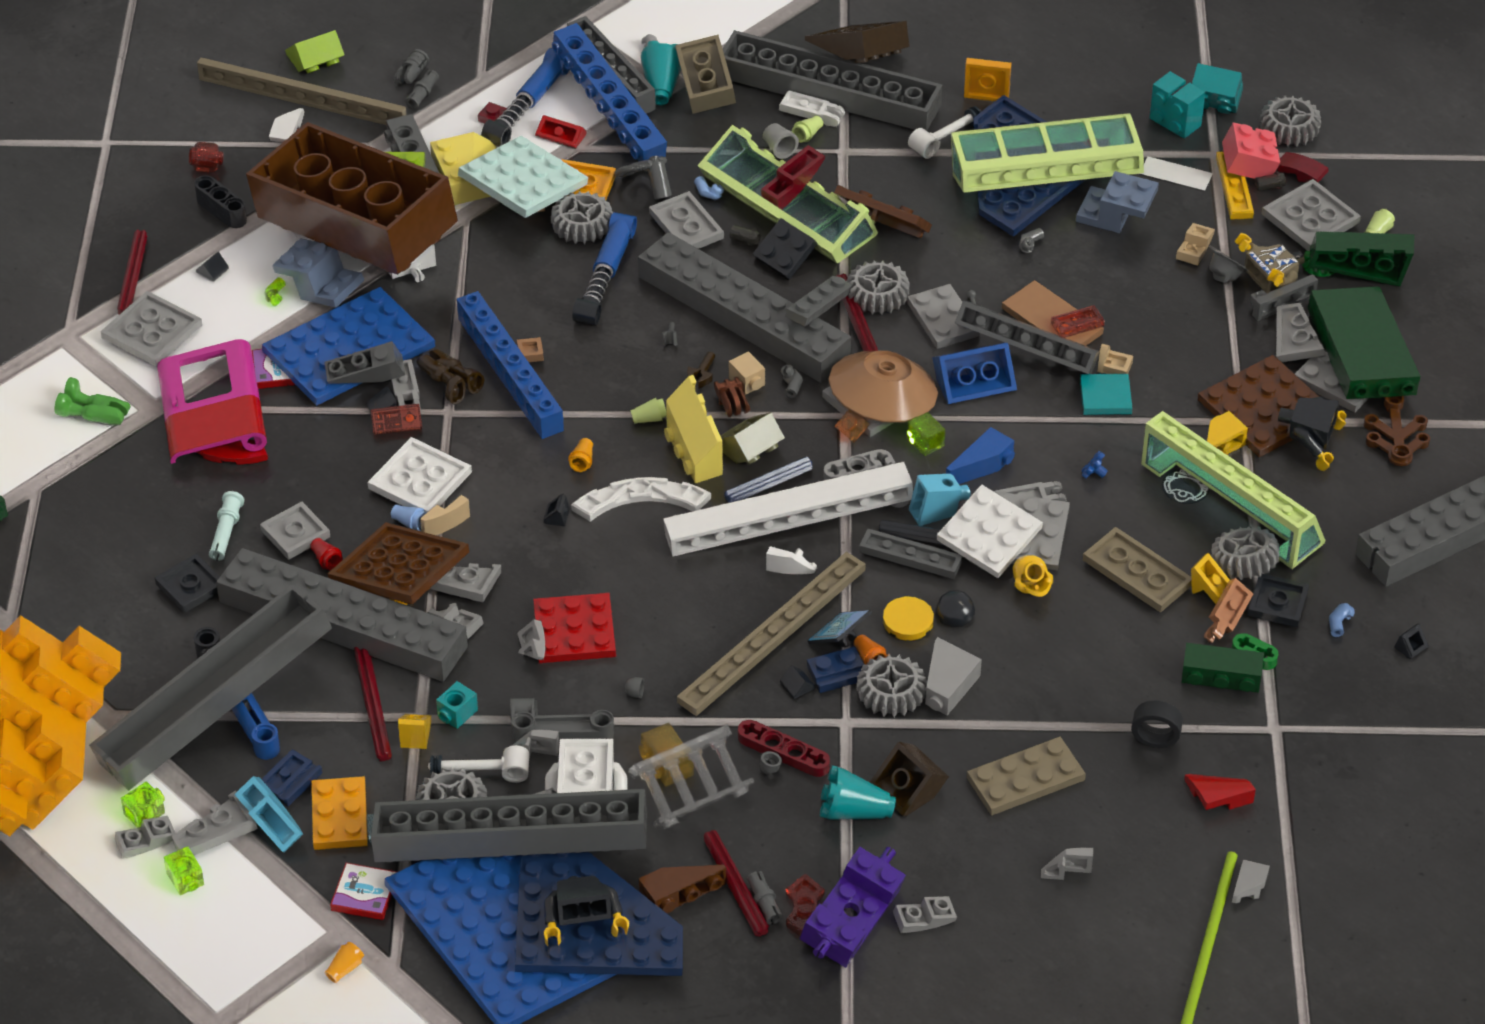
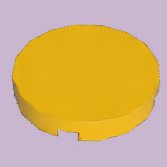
(908, 618)

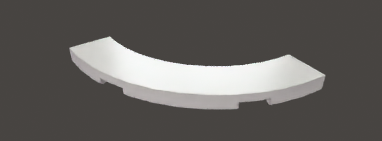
(640, 490)

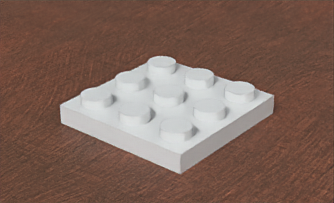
(419, 476)
(989, 531)

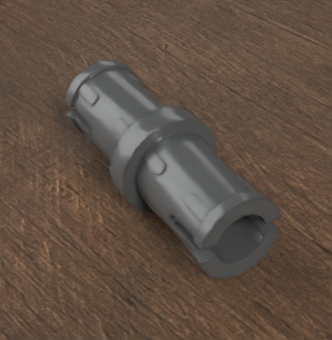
(422, 89)
(764, 897)

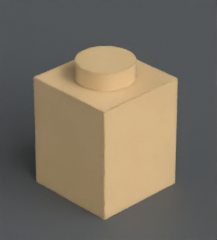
(748, 371)

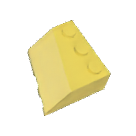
(455, 152)
(693, 433)

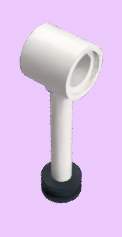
(928, 143)
(513, 764)

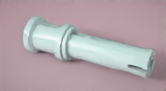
(227, 517)

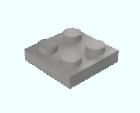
(294, 530)

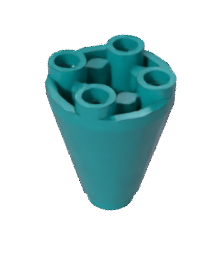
(661, 69)
(854, 798)

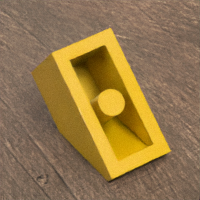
(1227, 433)

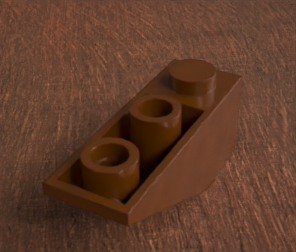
(678, 885)

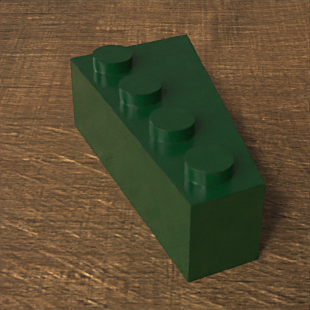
(1363, 255)

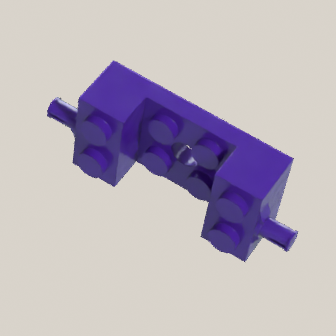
(865, 886)

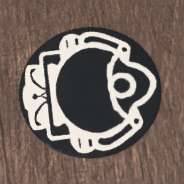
(1184, 487)

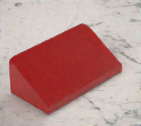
(560, 131)

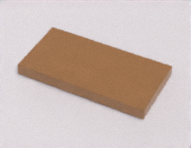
(1037, 305)

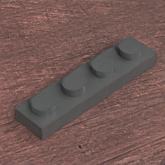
(818, 300)
(910, 553)

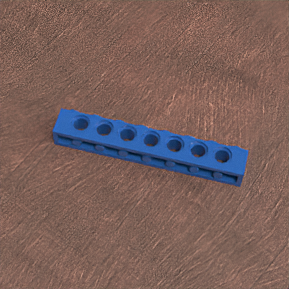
(608, 93)
(510, 365)

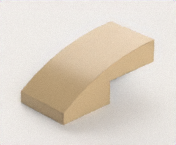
(1195, 244)
(441, 520)

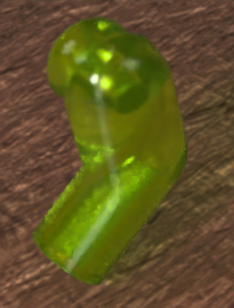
(271, 292)

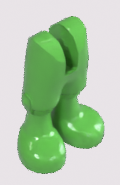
(91, 408)

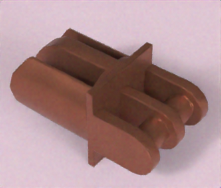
(732, 396)

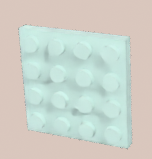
(523, 176)

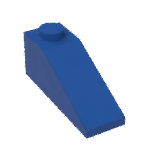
(983, 457)

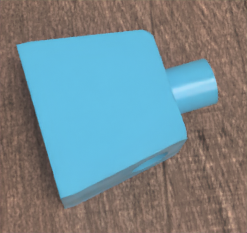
(936, 498)

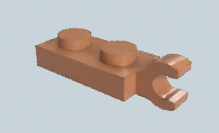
(1228, 610)

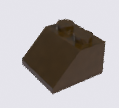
(909, 777)

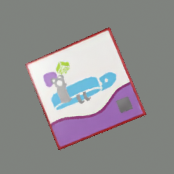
(267, 372)
(362, 891)

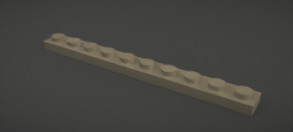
(298, 92)
(770, 633)

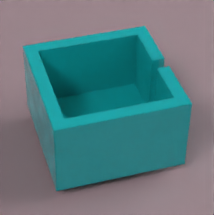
(1221, 87)
(1177, 112)

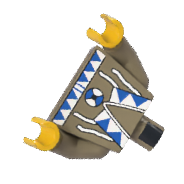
(1270, 266)

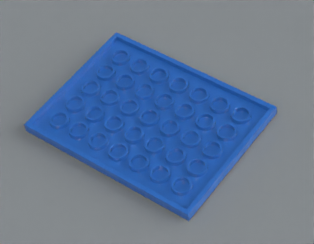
(471, 921)

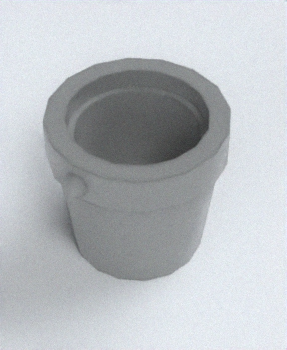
(780, 140)

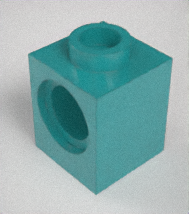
(456, 705)

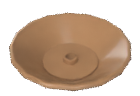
(883, 386)

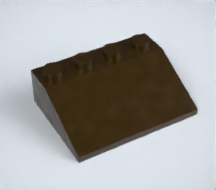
(863, 41)

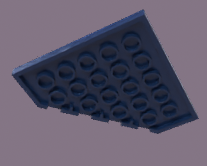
(1016, 206)
(649, 948)

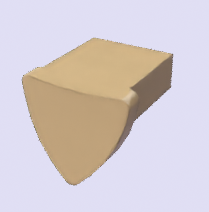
(1113, 362)

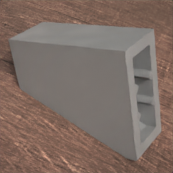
(950, 676)

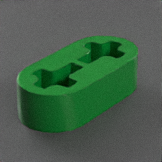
(1254, 644)

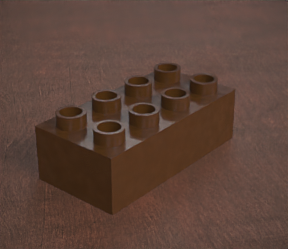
(352, 197)

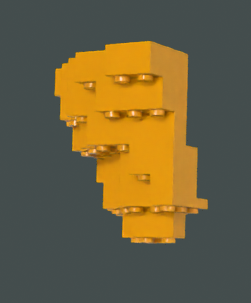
(44, 708)

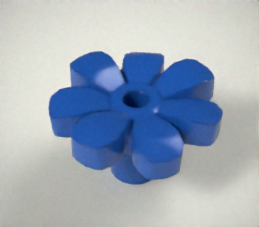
(1095, 466)

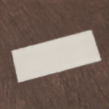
(1176, 173)

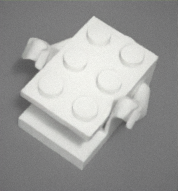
(586, 767)

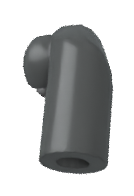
(1027, 240)
(793, 380)

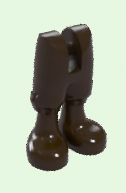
(449, 370)

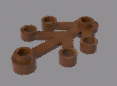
(1399, 453)

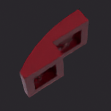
(1302, 166)

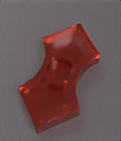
(805, 896)

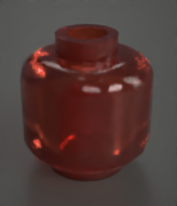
(205, 157)

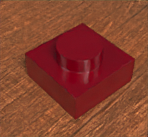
(490, 112)

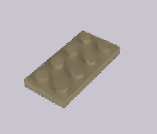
(1137, 569)
(1025, 775)

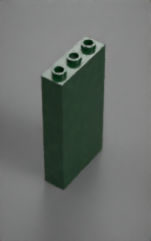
(1363, 343)

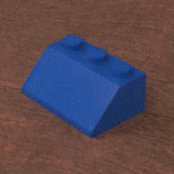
(975, 373)

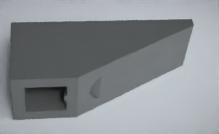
(368, 365)

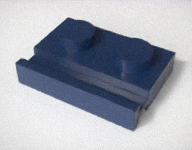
(835, 669)
(291, 777)

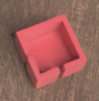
(1250, 151)

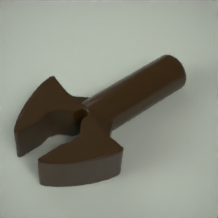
(701, 371)

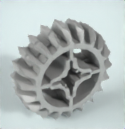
(1291, 120)
(581, 217)
(878, 287)
(1246, 552)
(891, 685)
(451, 785)

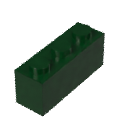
(1222, 667)

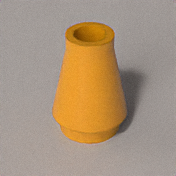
(581, 457)
(345, 960)

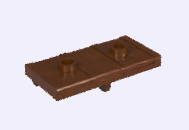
(887, 214)

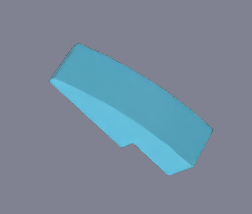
(269, 813)

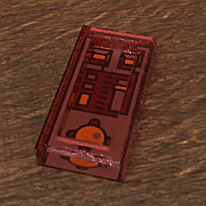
(1077, 321)
(396, 419)

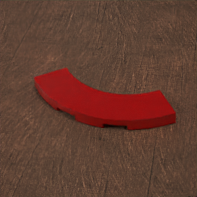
(234, 453)

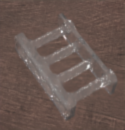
(693, 751)

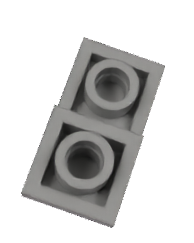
(151, 835)
(929, 914)

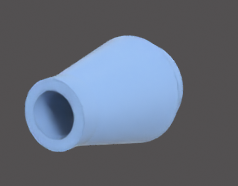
(408, 516)

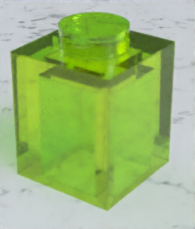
(926, 434)

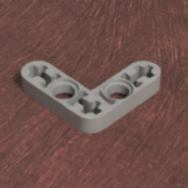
(868, 460)

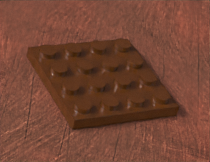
(1256, 400)
(399, 562)

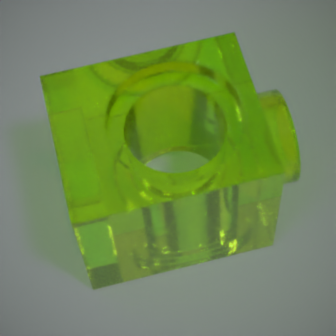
(143, 803)
(184, 871)

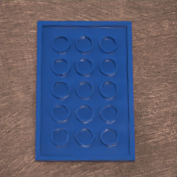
(343, 331)

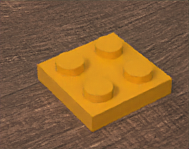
(986, 79)

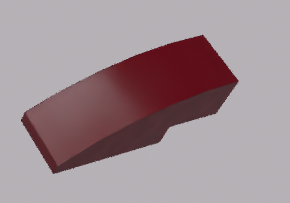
(792, 177)

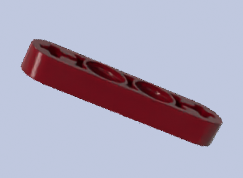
(785, 745)

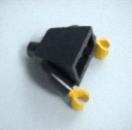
(1313, 425)
(582, 901)

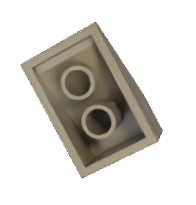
(705, 73)

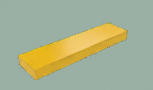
(1235, 191)

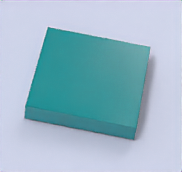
(1105, 394)

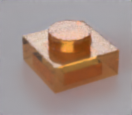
(852, 425)

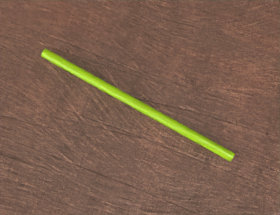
(1209, 938)

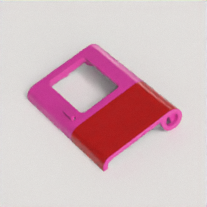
(214, 419)

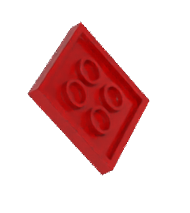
(576, 627)

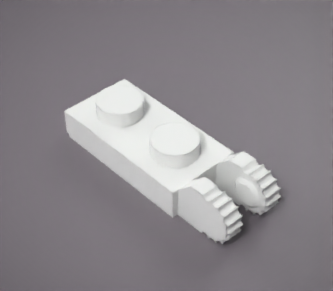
(809, 106)

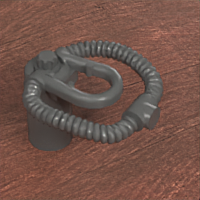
(656, 172)

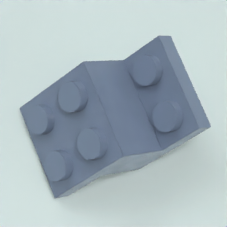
(1122, 197)
(318, 273)

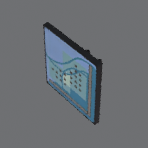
(840, 627)

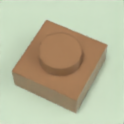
(531, 349)

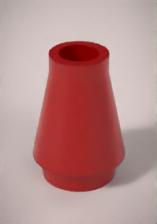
(327, 554)

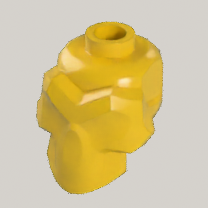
(1032, 575)

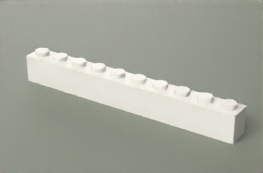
(788, 509)

